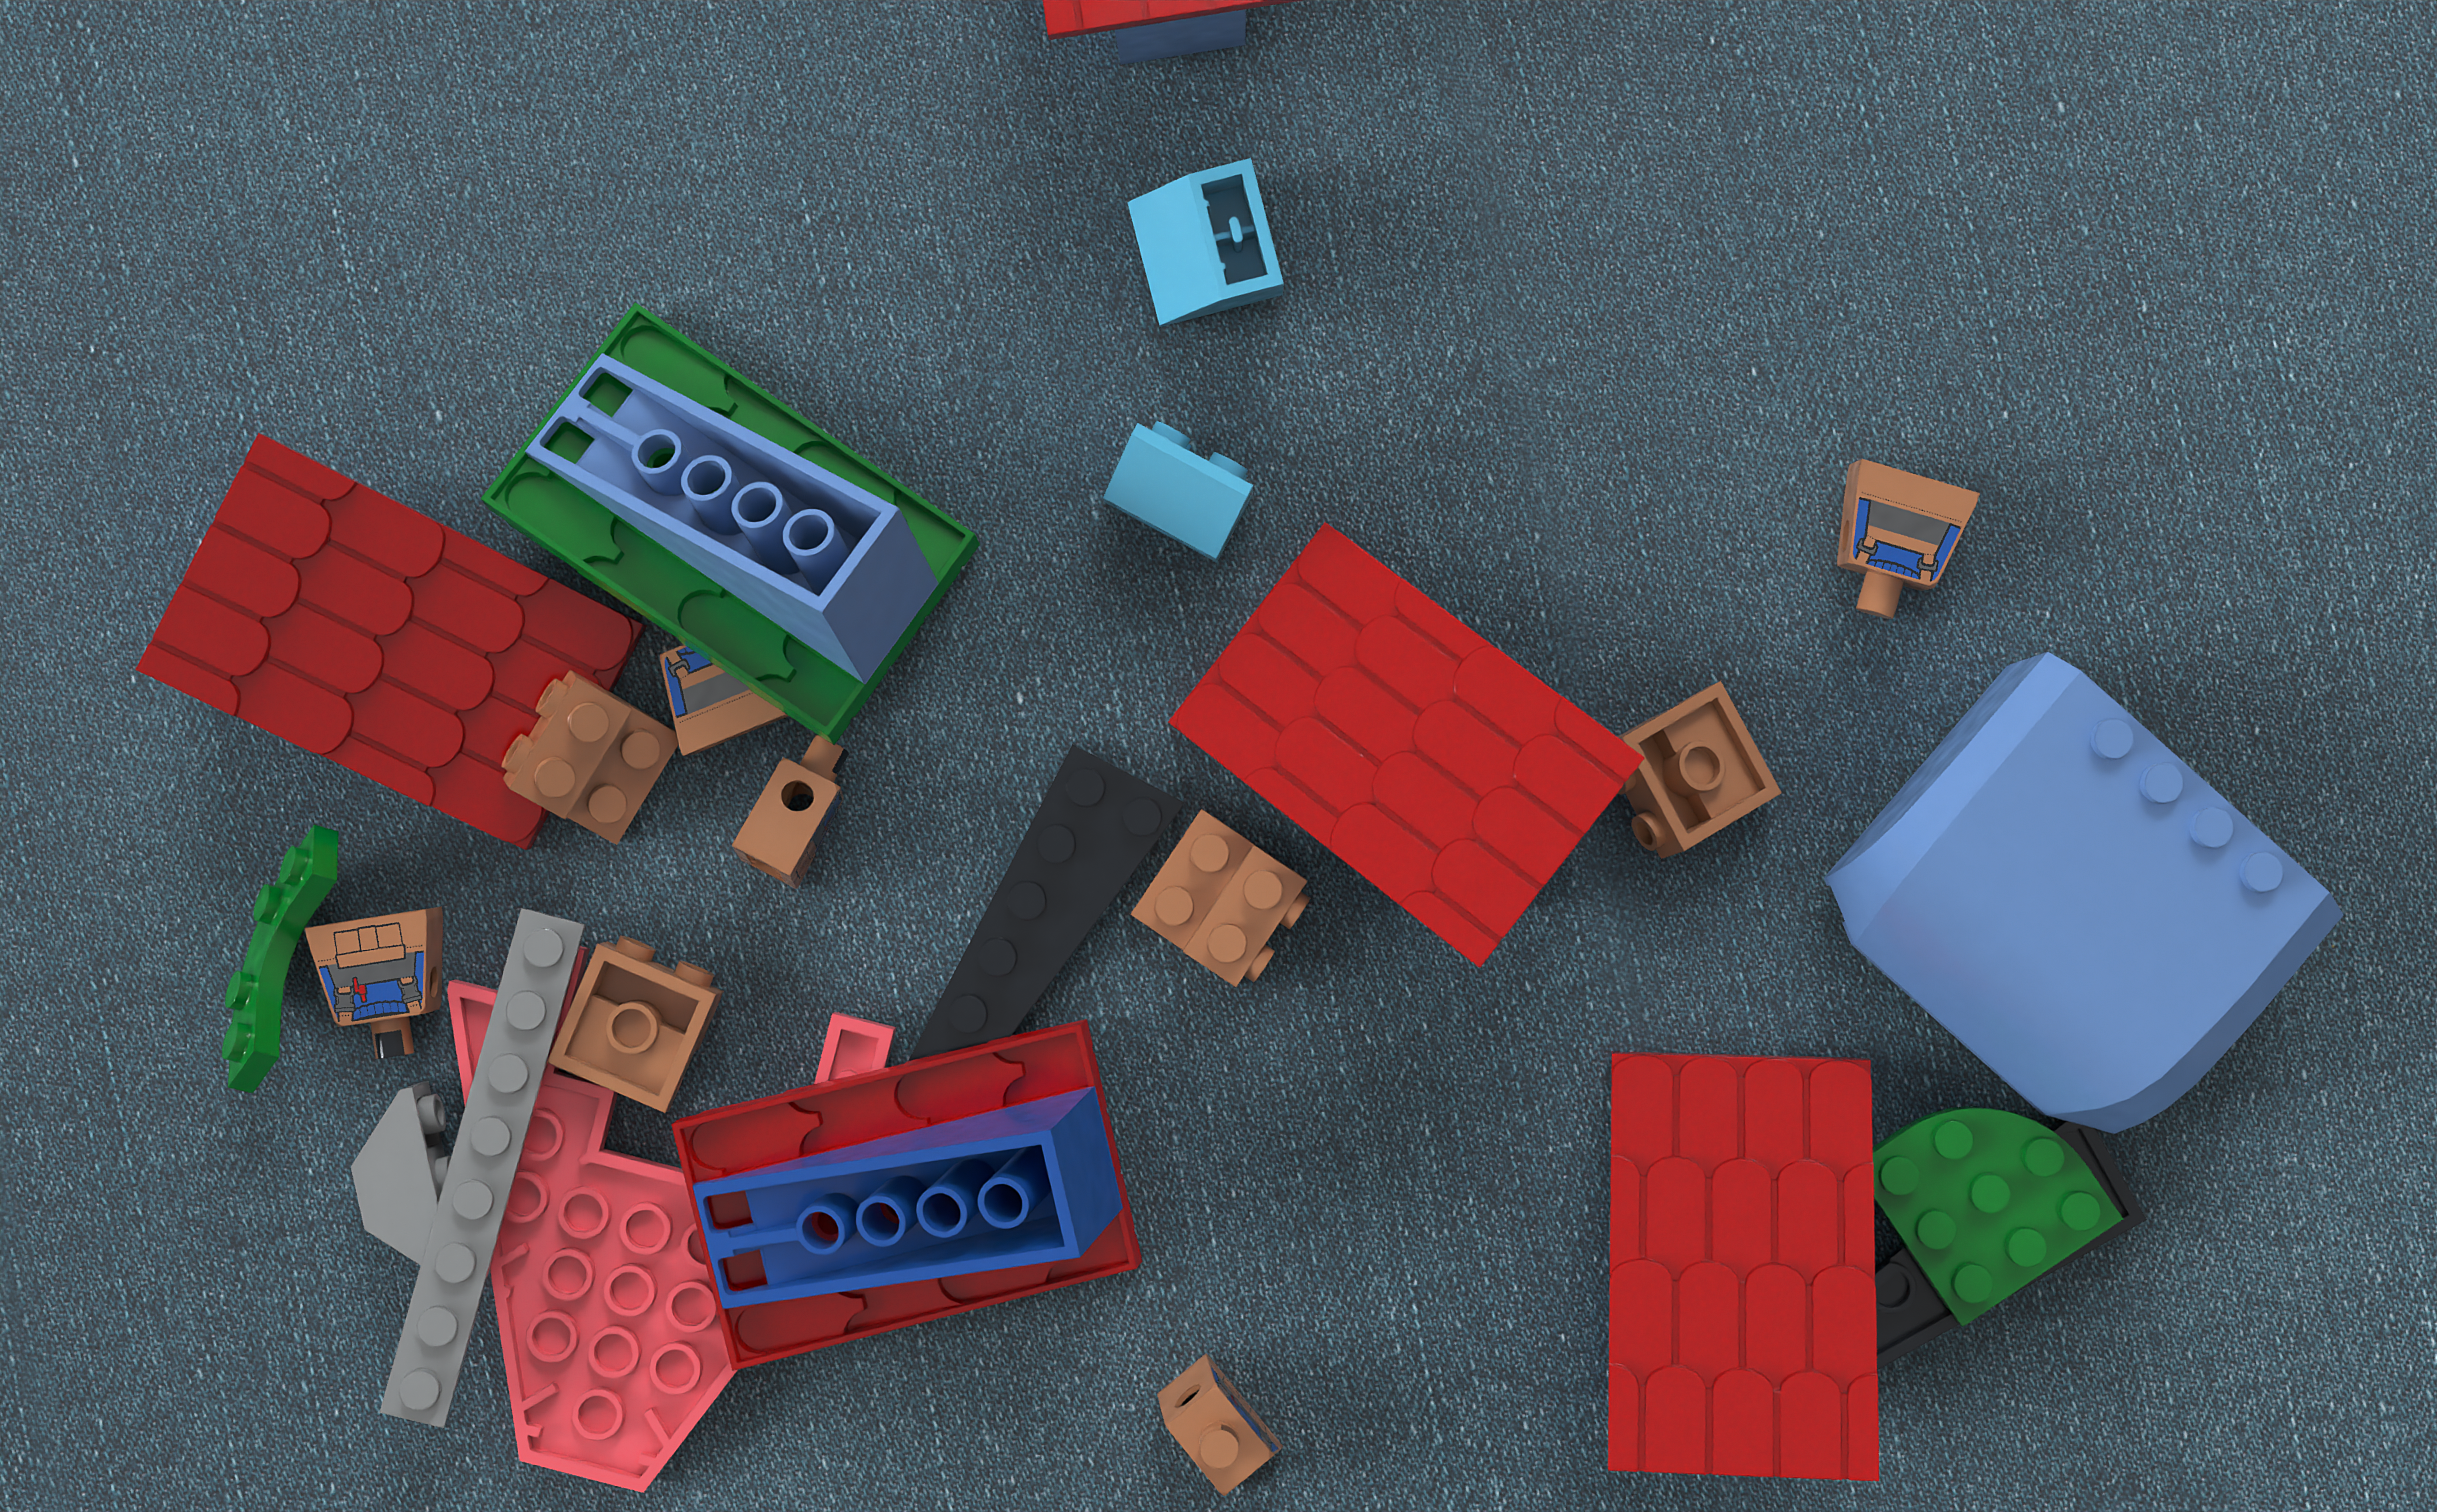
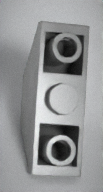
(403, 1171)

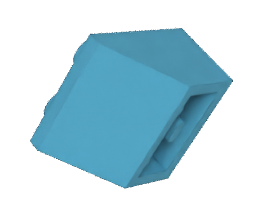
(1206, 243)
(1178, 490)

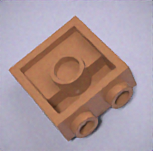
(589, 756)
(1695, 772)
(1222, 899)
(636, 1022)

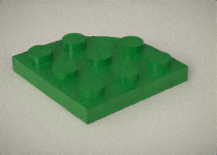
(1986, 1202)

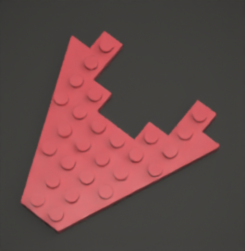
(605, 1271)

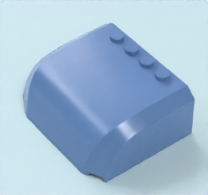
(2077, 901)

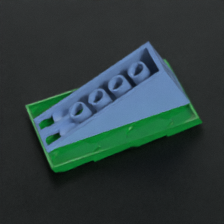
(732, 523)

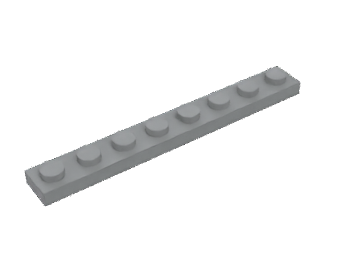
(482, 1168)

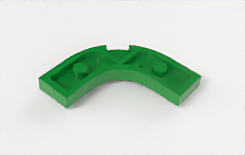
(258, 989)

